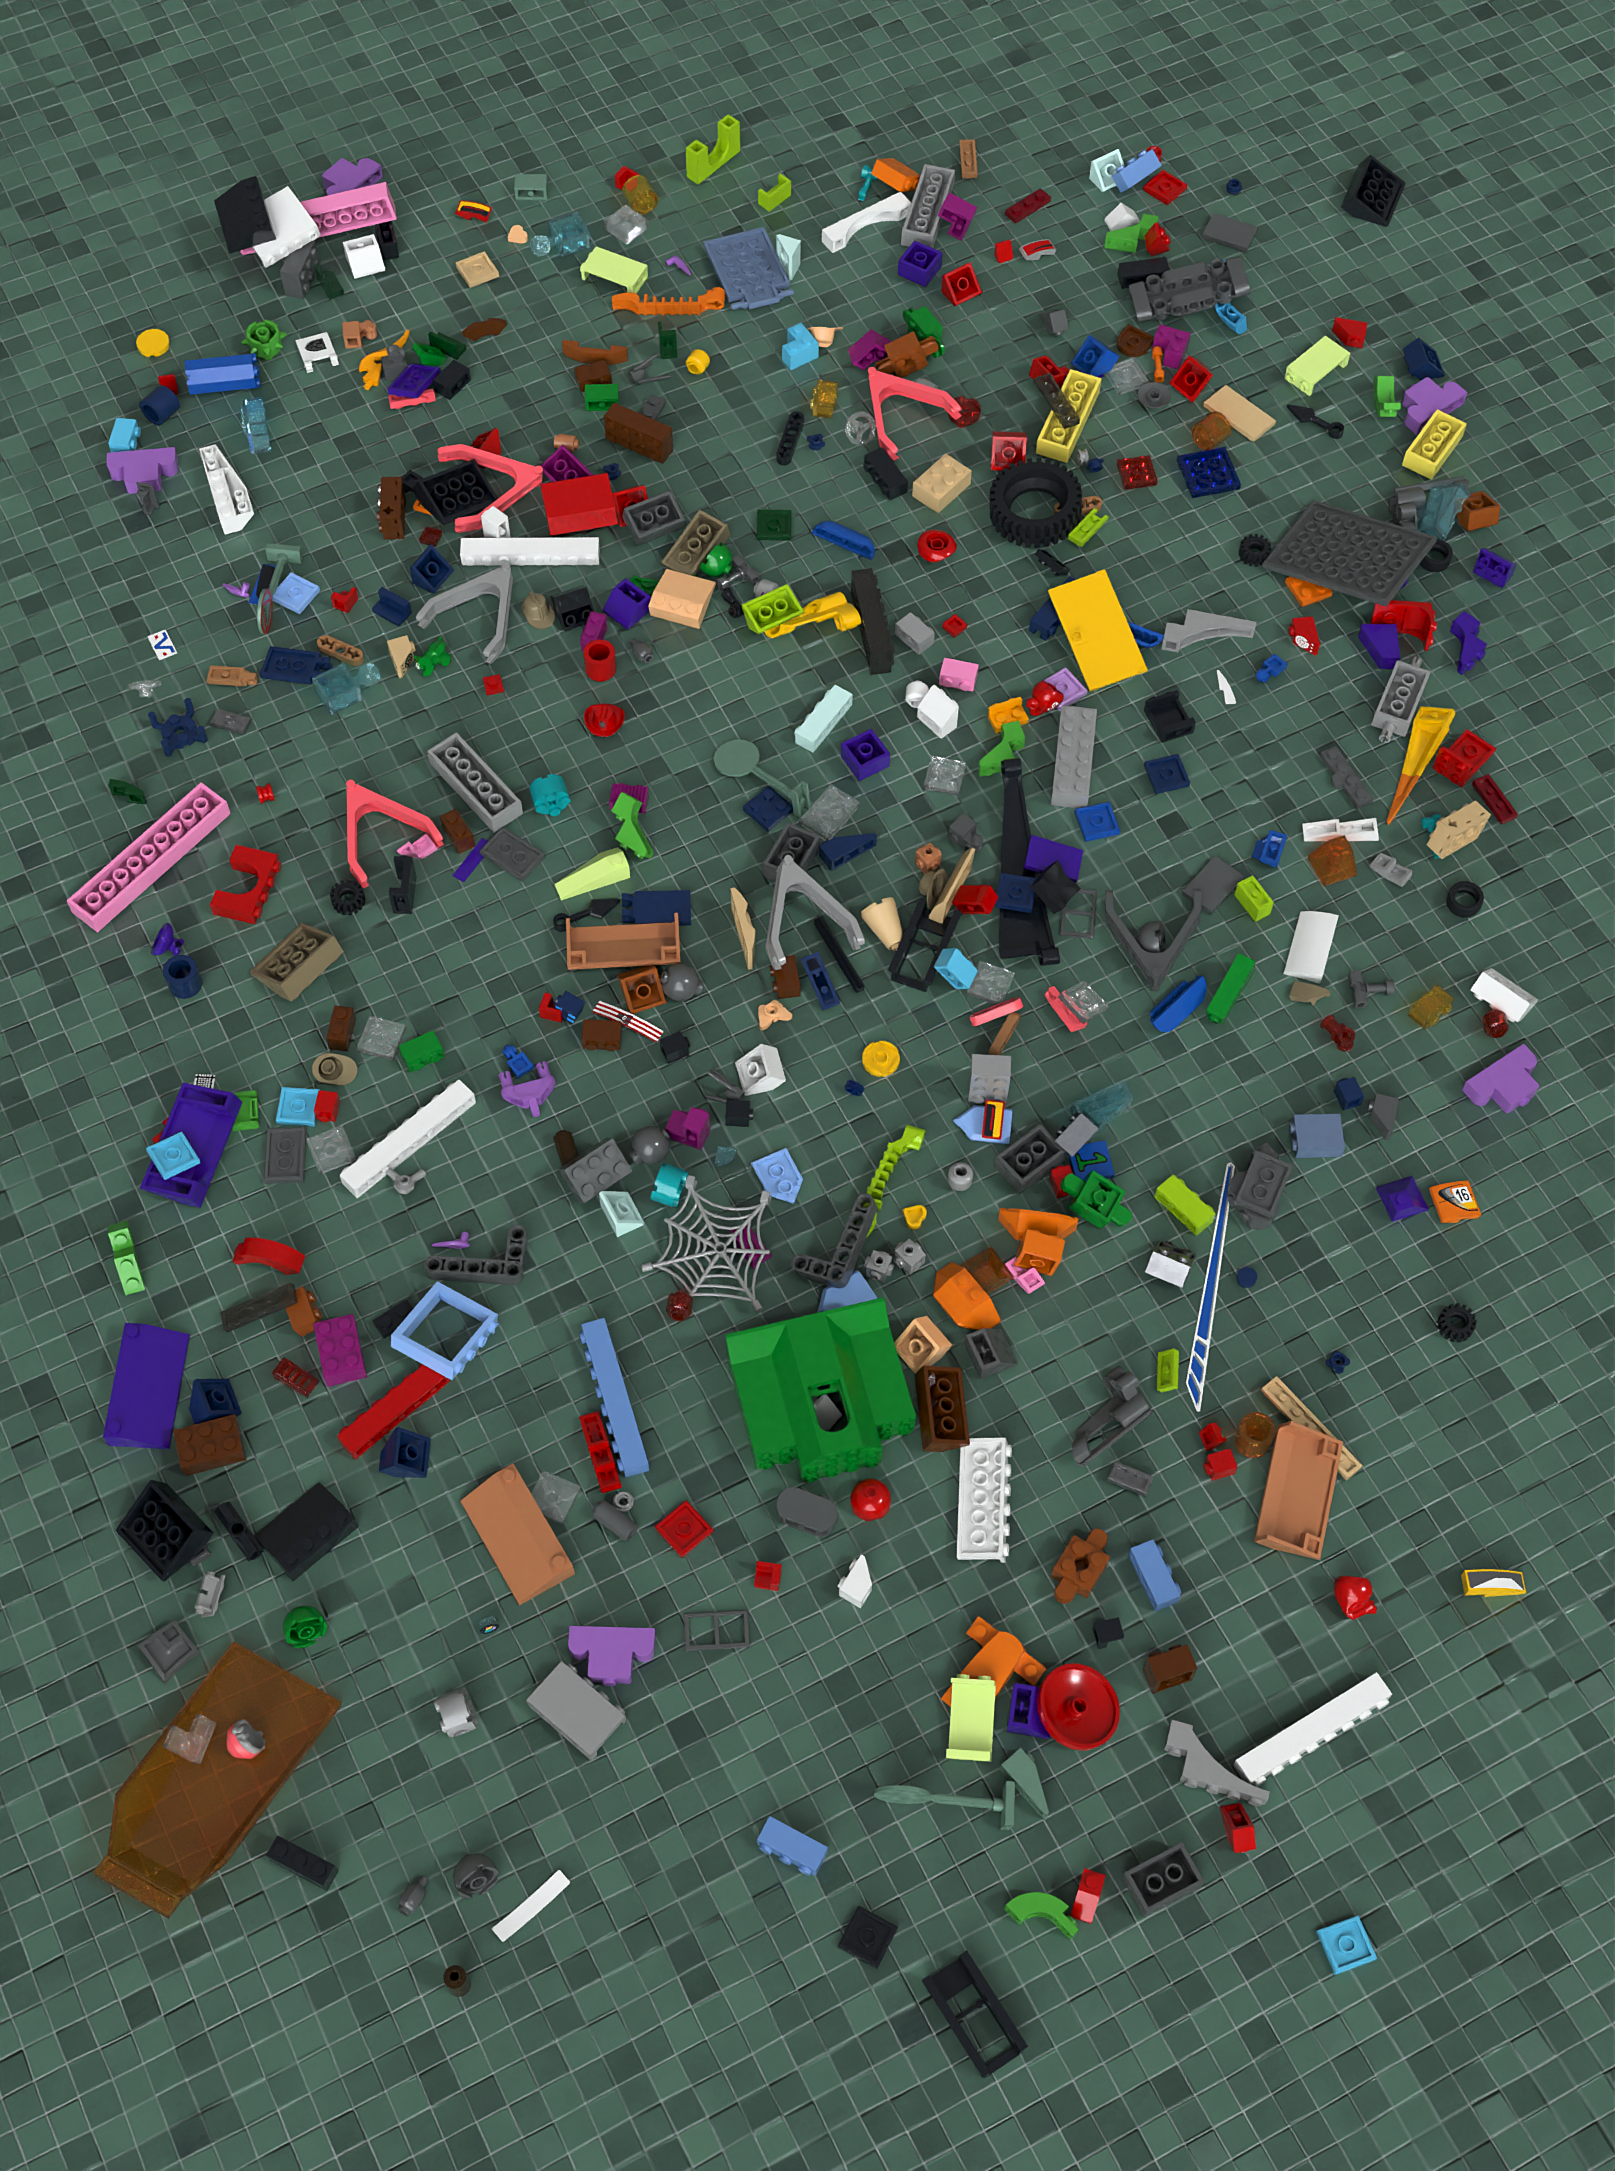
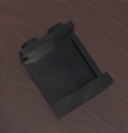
(1168, 717)
(403, 897)

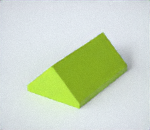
(771, 609)

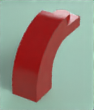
(269, 1253)

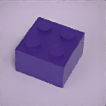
(920, 263)
(865, 754)

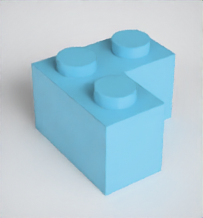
(800, 347)

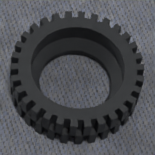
(1035, 477)

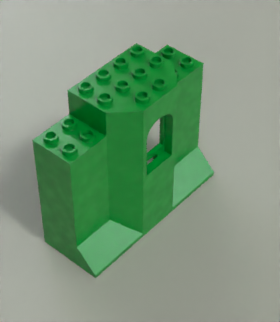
(778, 1375)

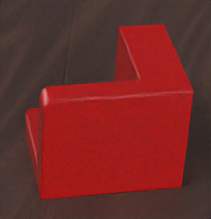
(622, 176)
(345, 600)
(547, 1009)
(768, 1575)

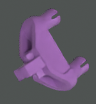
(530, 1093)

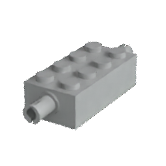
(1400, 699)

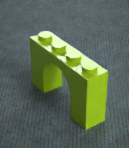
(700, 164)

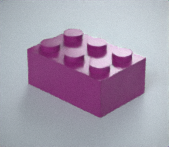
(340, 1350)

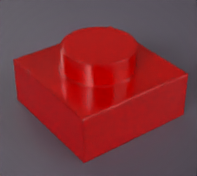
(954, 625)
(493, 684)

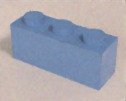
(1136, 170)
(1154, 1575)
(792, 1846)

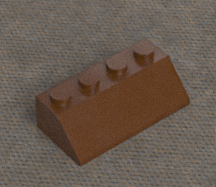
(941, 1408)

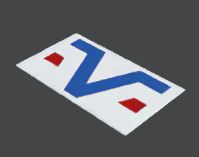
(162, 644)

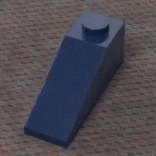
(843, 849)
(820, 981)

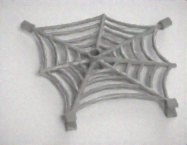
(691, 1185)

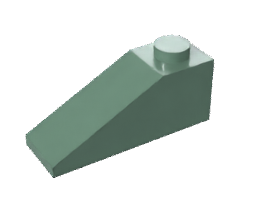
(1023, 1771)

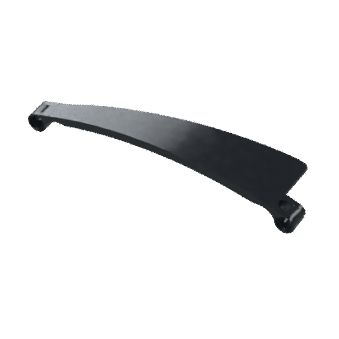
(1021, 931)

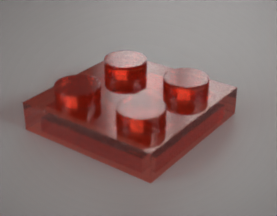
(1137, 472)

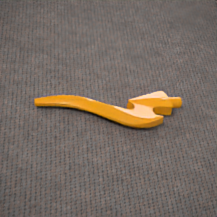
(374, 370)

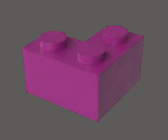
(958, 213)
(1173, 344)
(868, 349)
(689, 1127)

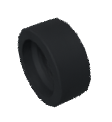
(1438, 565)
(1469, 888)

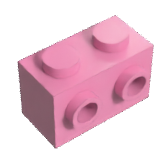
(958, 674)

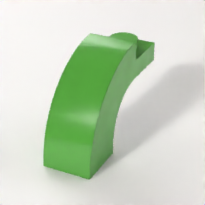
(1042, 1905)

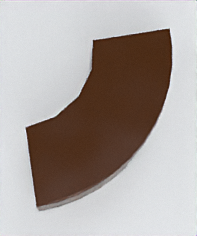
(492, 326)

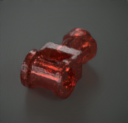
(1339, 1033)

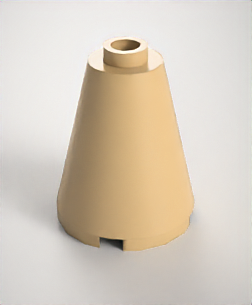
(884, 922)

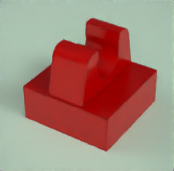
(1211, 1436)

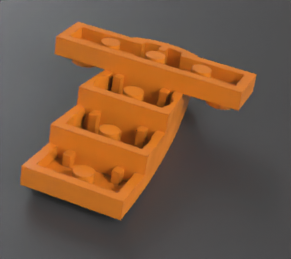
(998, 1658)

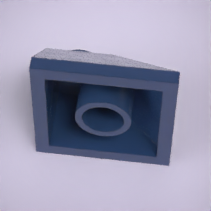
(212, 1400)
(405, 1454)

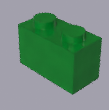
(601, 396)
(421, 1051)

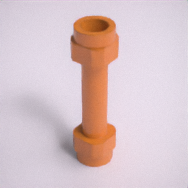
(1158, 373)

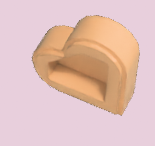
(517, 235)

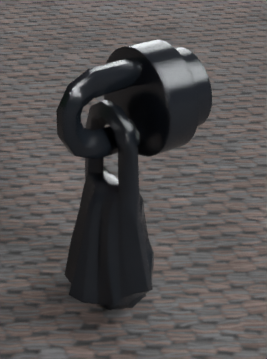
(734, 610)

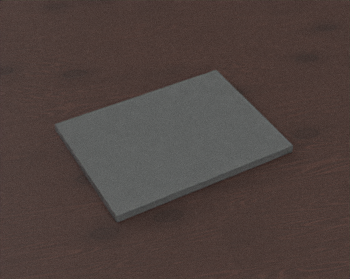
(1349, 552)

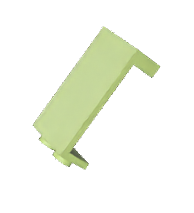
(615, 268)
(1316, 364)
(971, 1718)

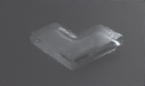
(192, 1744)

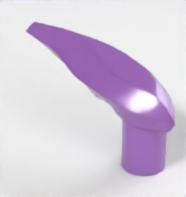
(675, 259)
(242, 592)
(456, 1244)

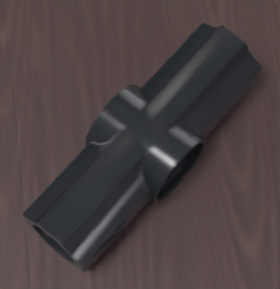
(245, 1540)

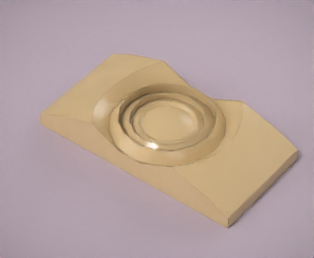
(744, 926)

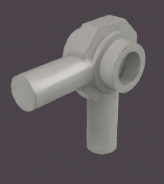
(405, 1183)

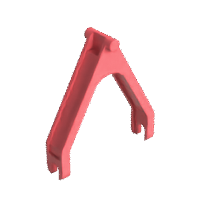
(886, 385)
(524, 475)
(364, 801)

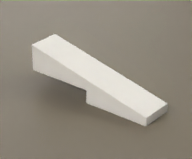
(1353, 830)

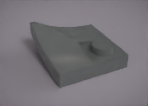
(168, 1650)

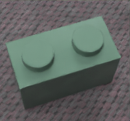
(531, 186)

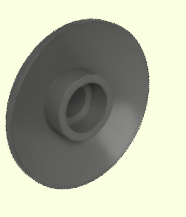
(1154, 395)

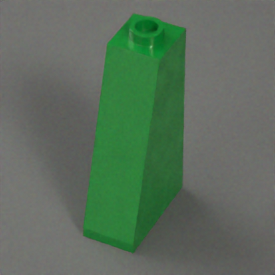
(1231, 988)

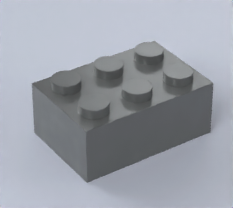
(299, 270)
(653, 518)
(794, 842)
(1029, 1159)
(595, 1170)
(1162, 1880)

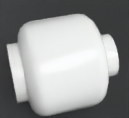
(915, 693)

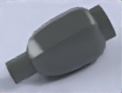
(642, 651)
(412, 1897)

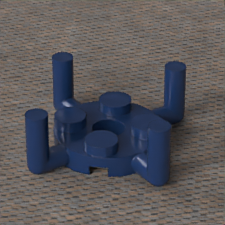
(173, 724)

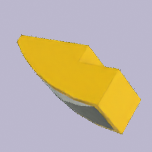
(1492, 1582)

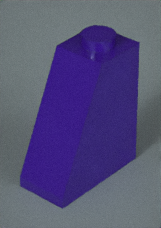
(1381, 643)

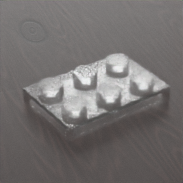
(829, 813)

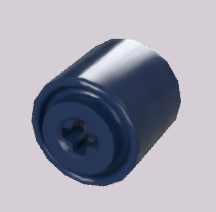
(159, 405)
(182, 976)

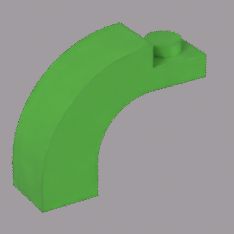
(1384, 396)

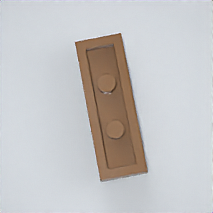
(968, 158)

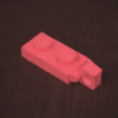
(400, 401)
(1063, 1012)

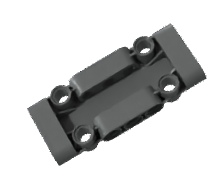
(1189, 289)

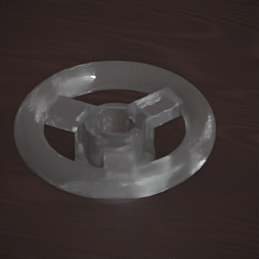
(853, 425)
(145, 687)

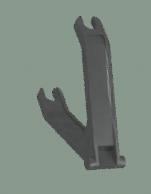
(1153, 965)

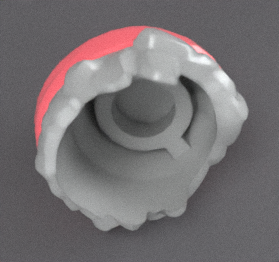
(244, 1740)

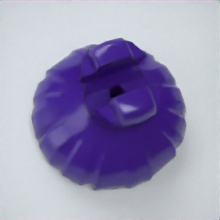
(166, 942)

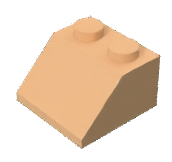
(921, 1344)

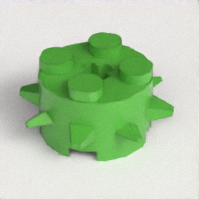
(264, 339)

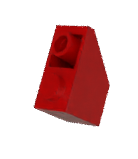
(1157, 240)

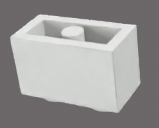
(495, 524)

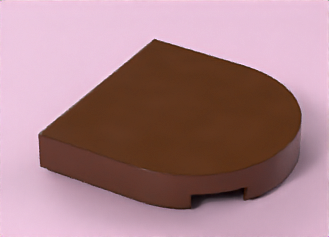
(1134, 341)

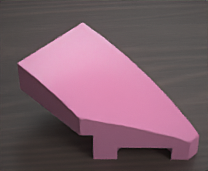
(419, 849)

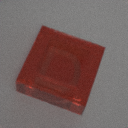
(430, 536)

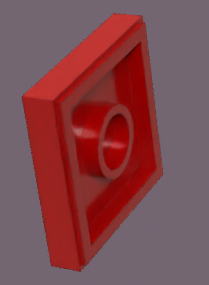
(1165, 187)
(684, 1529)

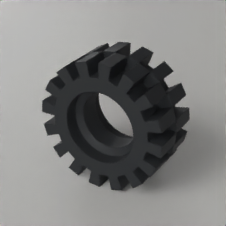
(1254, 542)
(347, 906)
(1460, 1312)

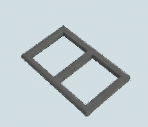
(1081, 913)
(717, 1645)

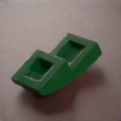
(132, 793)

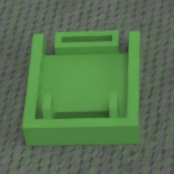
(248, 1113)

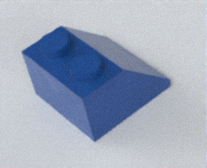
(1094, 357)

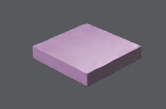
(1068, 686)

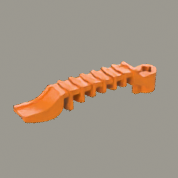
(713, 299)

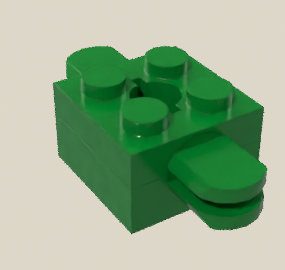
(924, 326)
(1096, 1191)

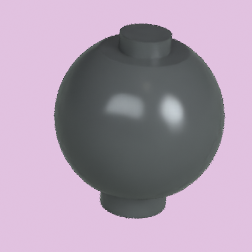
(681, 982)
(649, 1145)

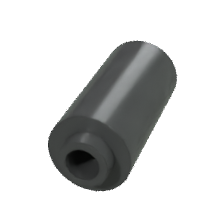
(615, 1520)

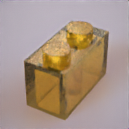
(824, 399)
(1431, 1007)

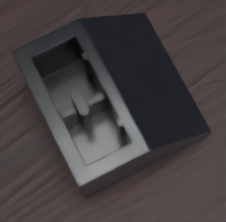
(572, 607)

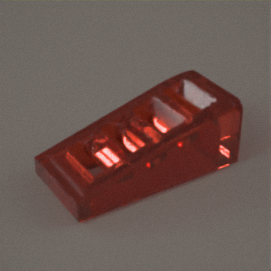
(283, 1378)

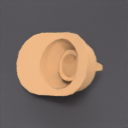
(824, 335)

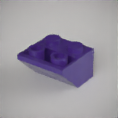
(1494, 567)
(627, 604)
(1024, 1714)

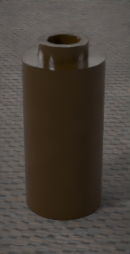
(565, 1146)
(461, 1985)

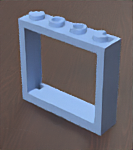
(449, 1369)

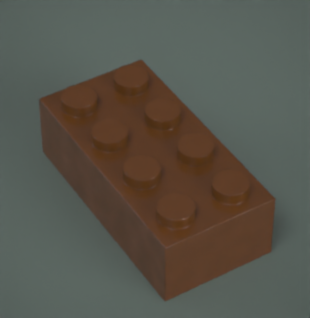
(638, 433)

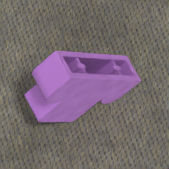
(347, 176)
(1427, 397)
(142, 466)
(1505, 1081)
(611, 1651)

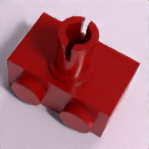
(1044, 365)

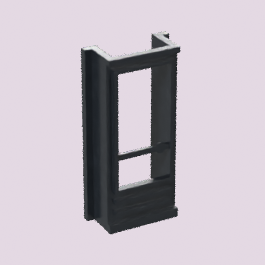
(921, 920)
(954, 1980)

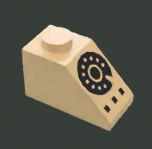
(401, 653)

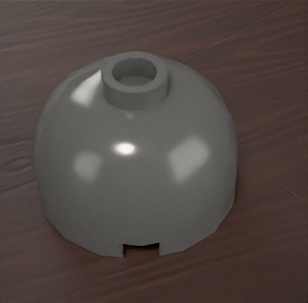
(1152, 937)
(474, 1874)

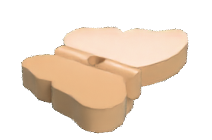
(772, 1013)

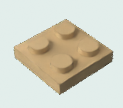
(477, 269)

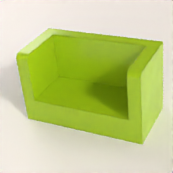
(776, 195)
(1254, 898)

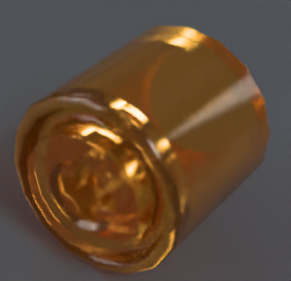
(1211, 431)
(1259, 1426)

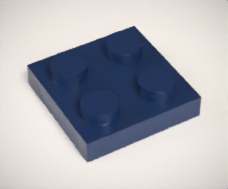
(1167, 774)
(768, 808)
(1015, 893)

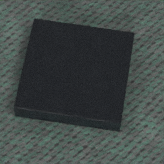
(867, 1937)

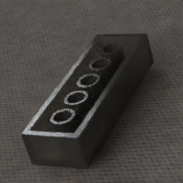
(873, 623)

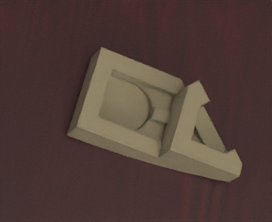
(1307, 992)

